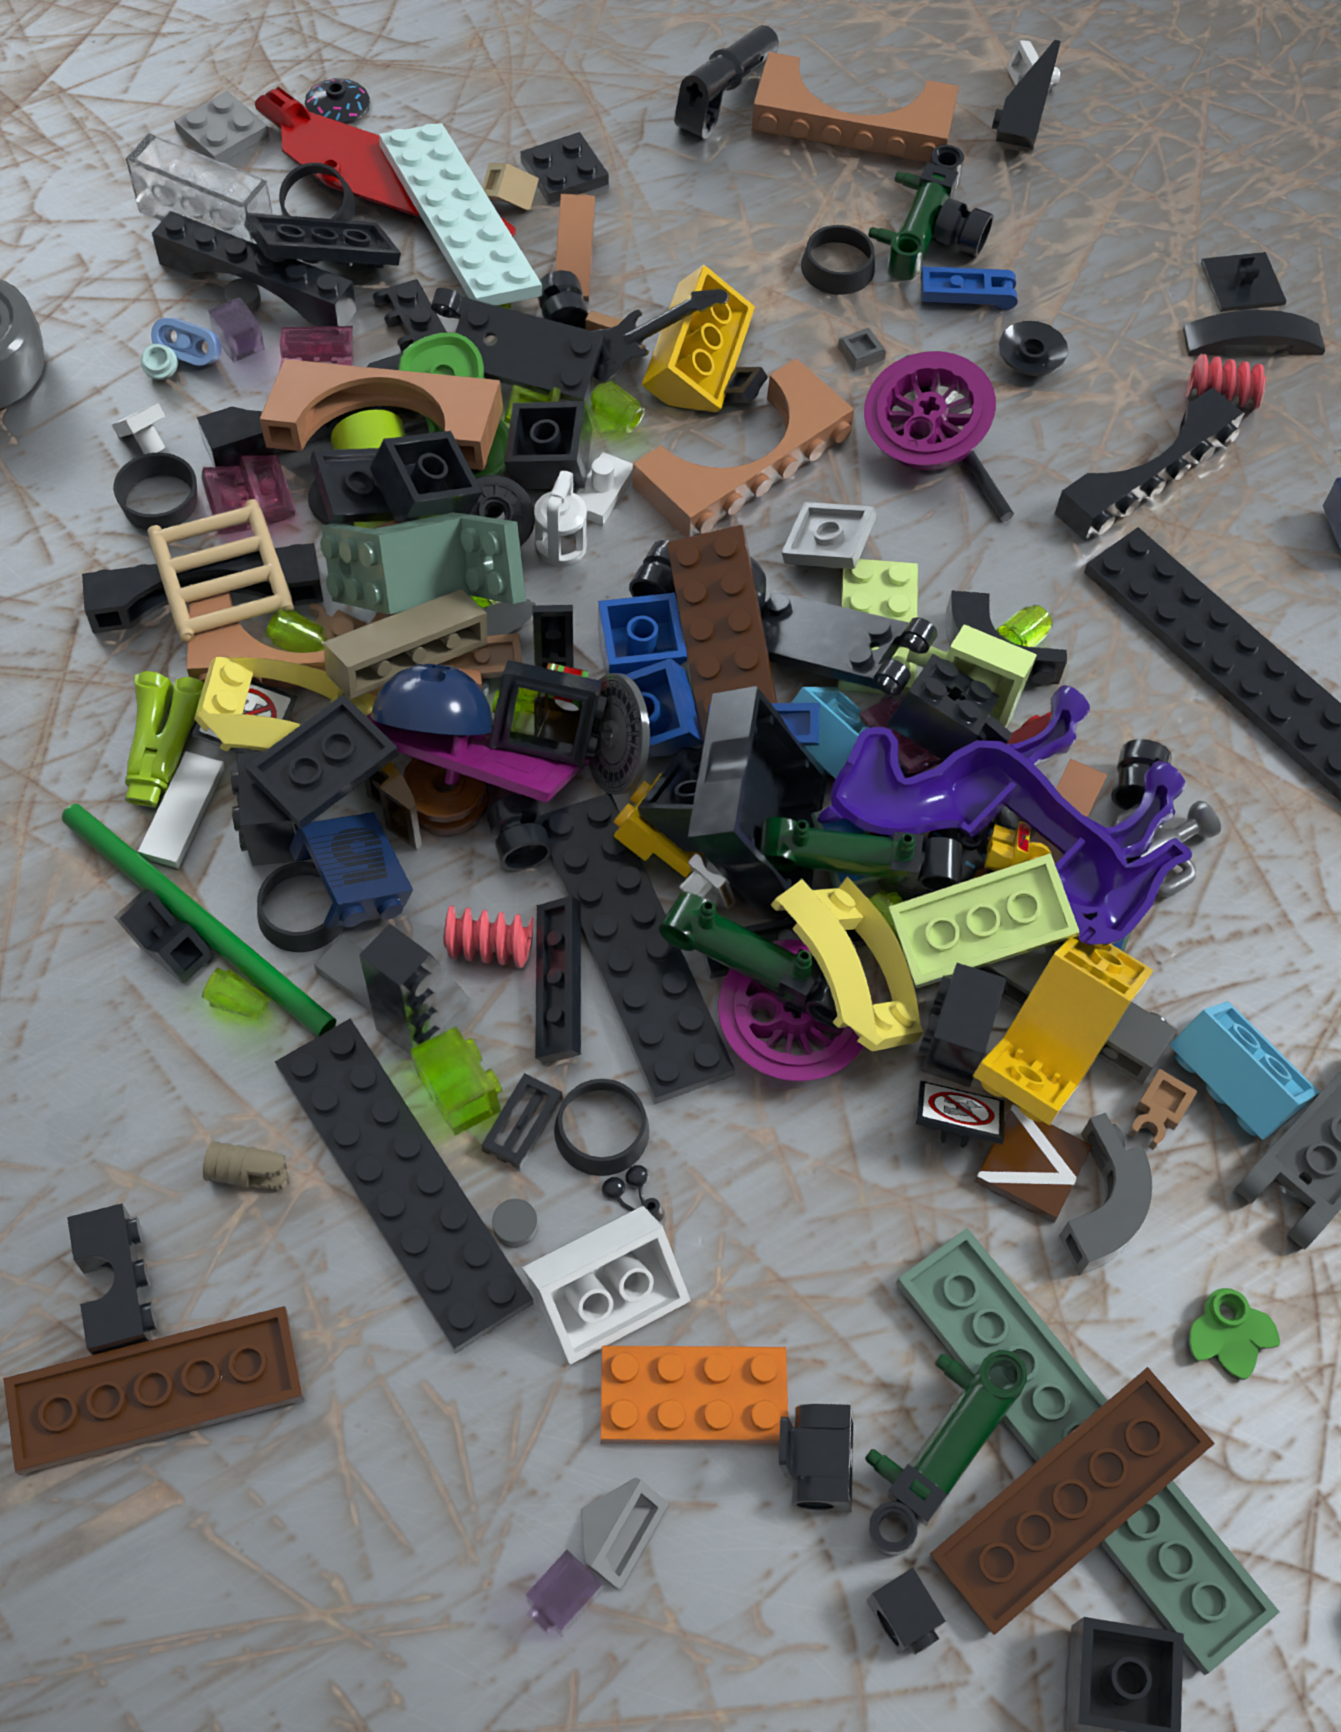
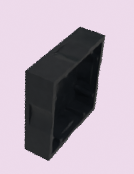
(750, 774)

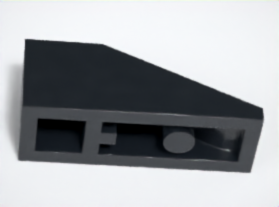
(1024, 105)
(553, 635)

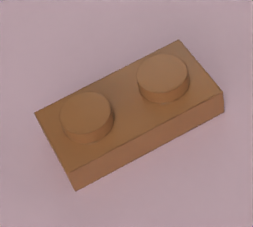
(492, 657)

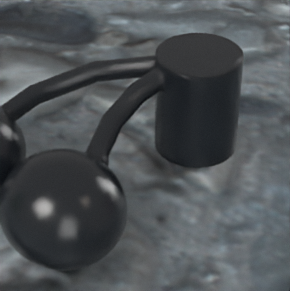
(636, 1177)

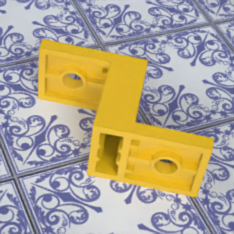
(1062, 1027)

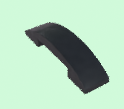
(1253, 327)

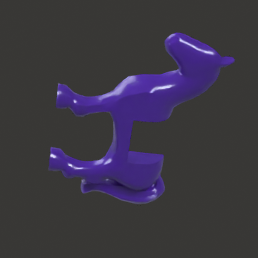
(987, 776)

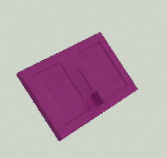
(470, 756)

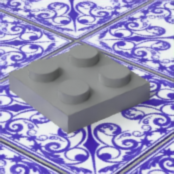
(221, 128)
(829, 535)

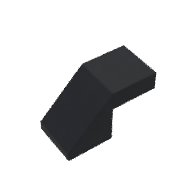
(162, 937)

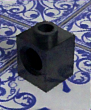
(907, 1613)

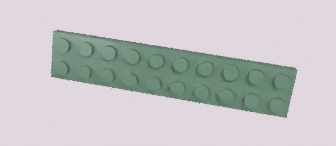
(1167, 1543)

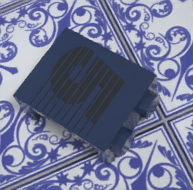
(355, 868)

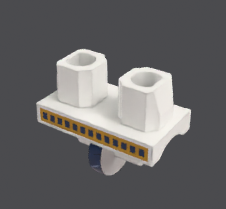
(708, 883)

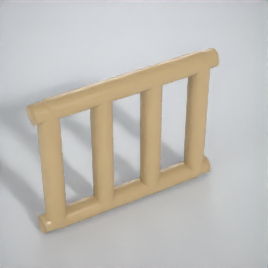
(179, 596)

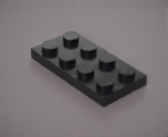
(322, 240)

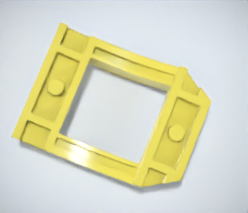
(227, 690)
(821, 925)

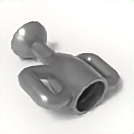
(1201, 821)

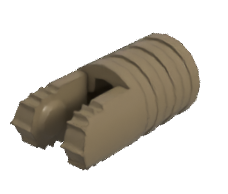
(244, 1166)

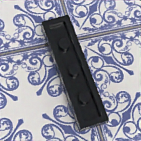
(558, 980)

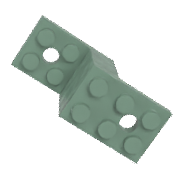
(423, 560)

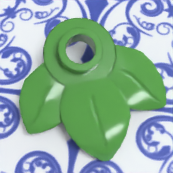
(1232, 1340)

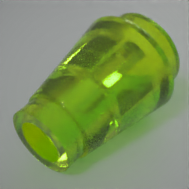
(233, 994)

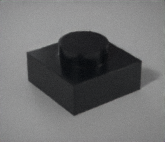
(744, 384)

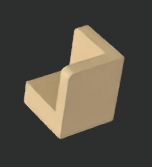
(510, 185)

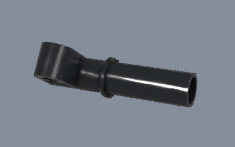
(703, 89)

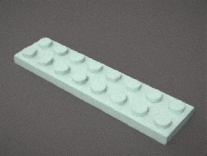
(460, 215)

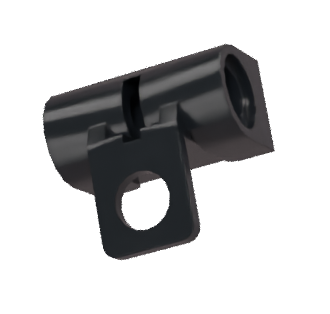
(819, 1456)

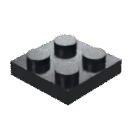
(564, 167)

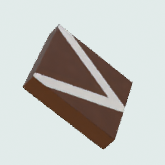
(1034, 1164)

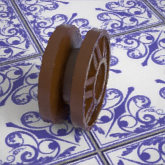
(445, 811)

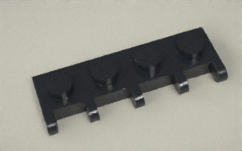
(410, 310)

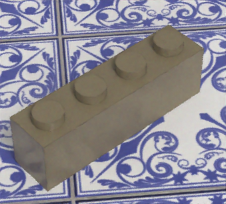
(419, 635)

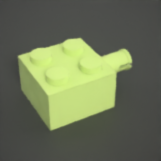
(990, 661)

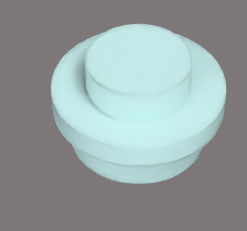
(159, 361)

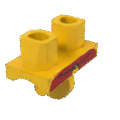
(1012, 847)

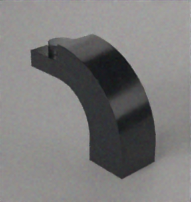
(974, 611)

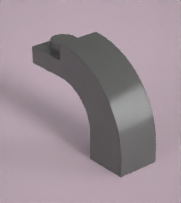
(1128, 1184)

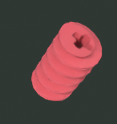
(1228, 379)
(487, 937)

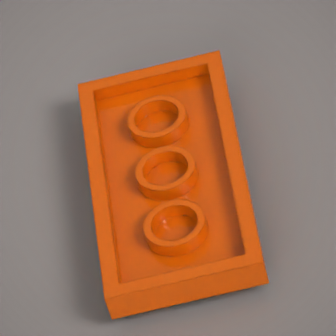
(693, 1394)

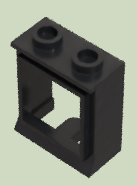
(554, 683)

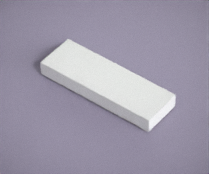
(181, 810)

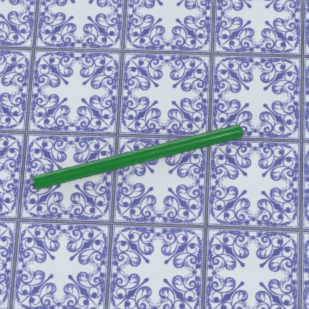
(205, 925)

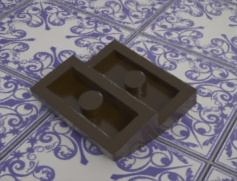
(399, 808)

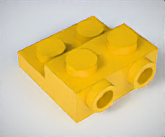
(645, 838)

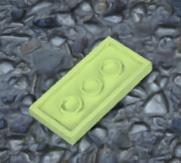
(885, 591)
(984, 920)

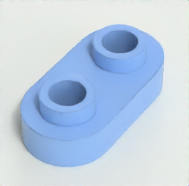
(188, 342)

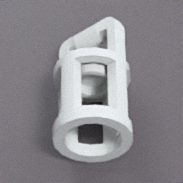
(559, 515)

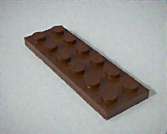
(720, 616)
(151, 1390)
(1071, 1500)

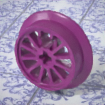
(930, 412)
(742, 1030)

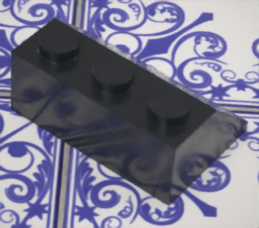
(671, 799)

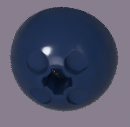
(433, 701)

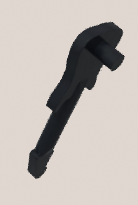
(623, 340)

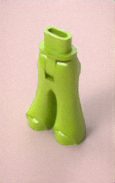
(156, 751)

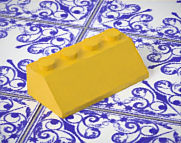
(700, 350)

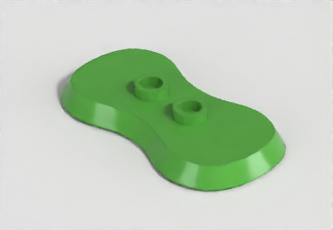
(454, 356)

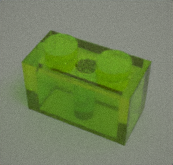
(456, 1079)

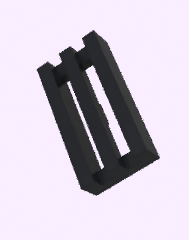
(505, 1153)

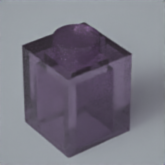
(236, 329)
(562, 1595)

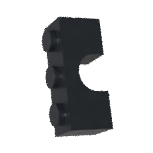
(108, 1242)

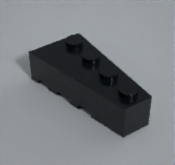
(408, 989)

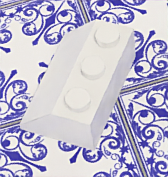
(607, 1284)

